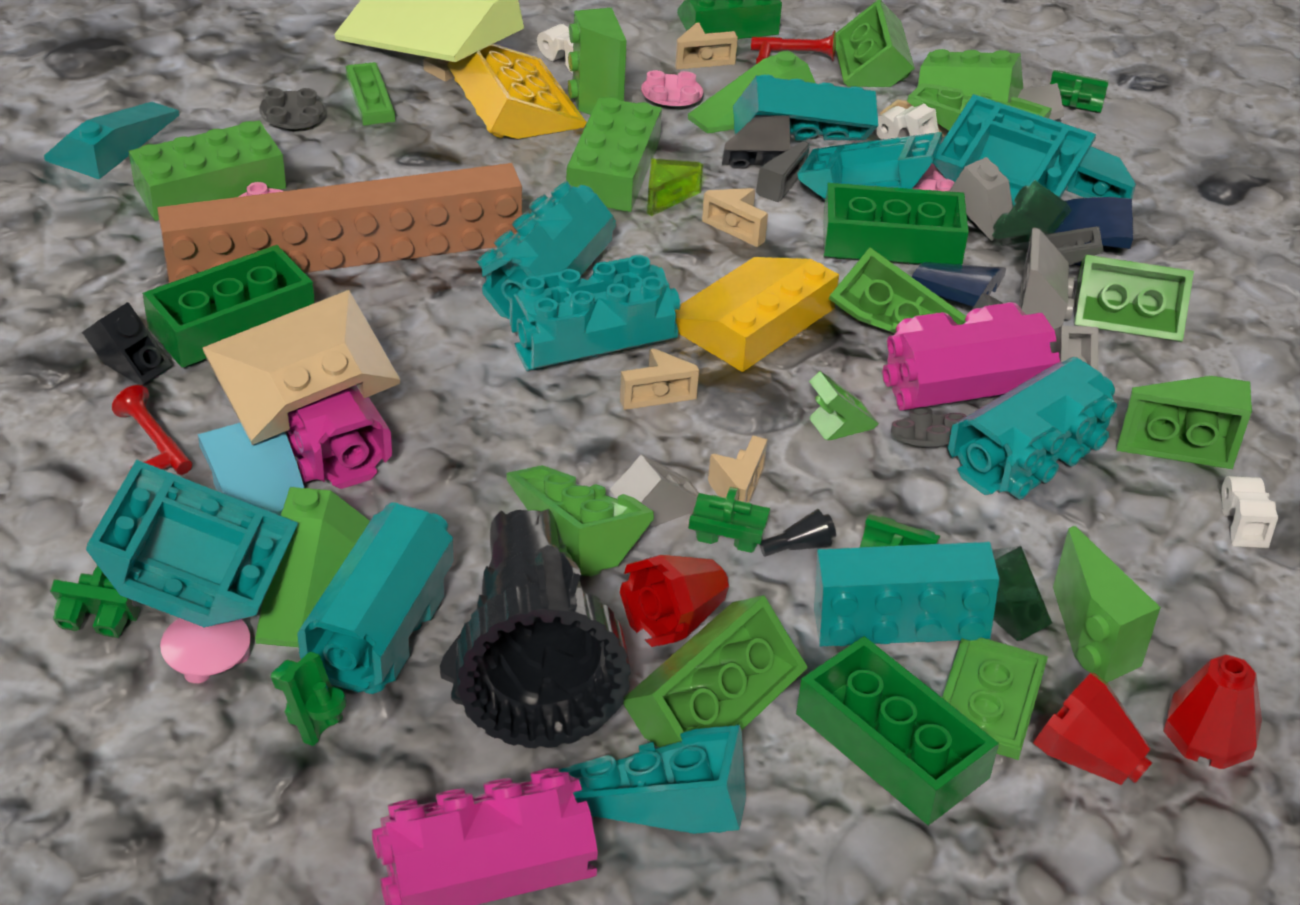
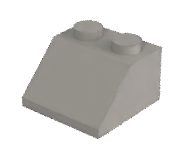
(1046, 282)

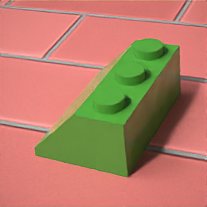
(874, 49)
(596, 58)
(975, 72)
(1133, 297)

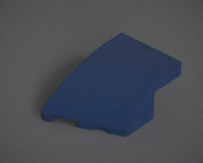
(1110, 214)
(959, 281)

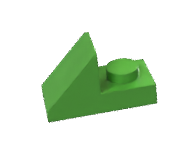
(839, 410)

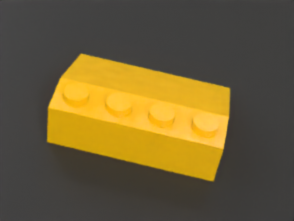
(515, 93)
(757, 308)

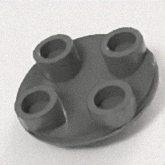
(291, 108)
(925, 428)

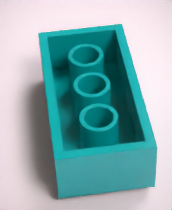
(905, 593)

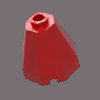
(671, 595)
(1217, 713)
(1096, 734)

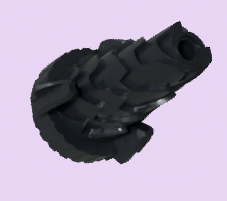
(538, 652)

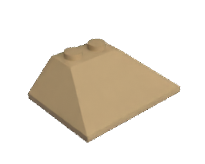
(299, 363)

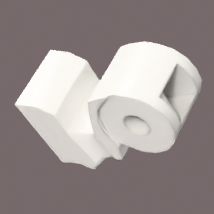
(555, 43)
(904, 122)
(1252, 511)

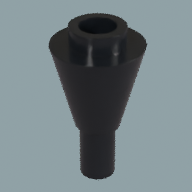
(808, 533)

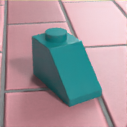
(1102, 176)

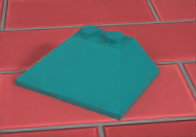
(1015, 141)
(880, 163)
(188, 547)

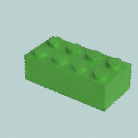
(616, 151)
(206, 166)

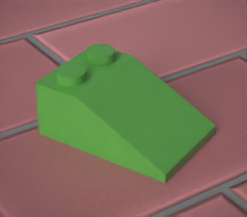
(1188, 420)
(1102, 609)

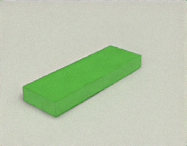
(370, 93)

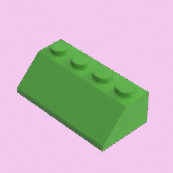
(718, 675)

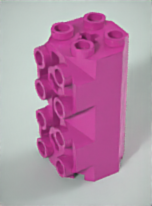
(946, 362)
(339, 438)
(488, 844)

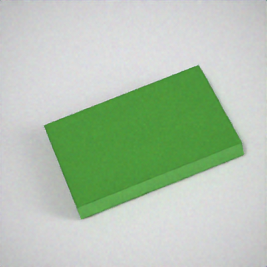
(996, 689)

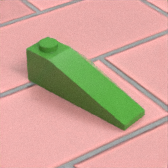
(951, 101)
(717, 111)
(886, 295)
(587, 521)
(317, 550)

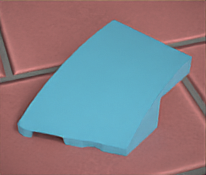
(248, 471)

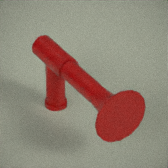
(768, 44)
(132, 403)

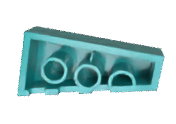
(812, 108)

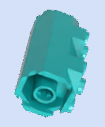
(557, 235)
(576, 318)
(1025, 431)
(380, 598)

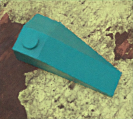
(107, 139)
(674, 787)

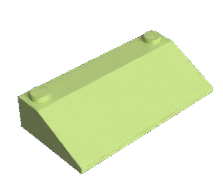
(431, 27)

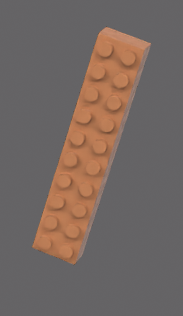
(347, 221)

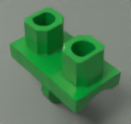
(1080, 90)
(729, 518)
(887, 532)
(94, 596)
(309, 696)

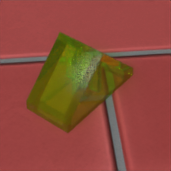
(672, 183)

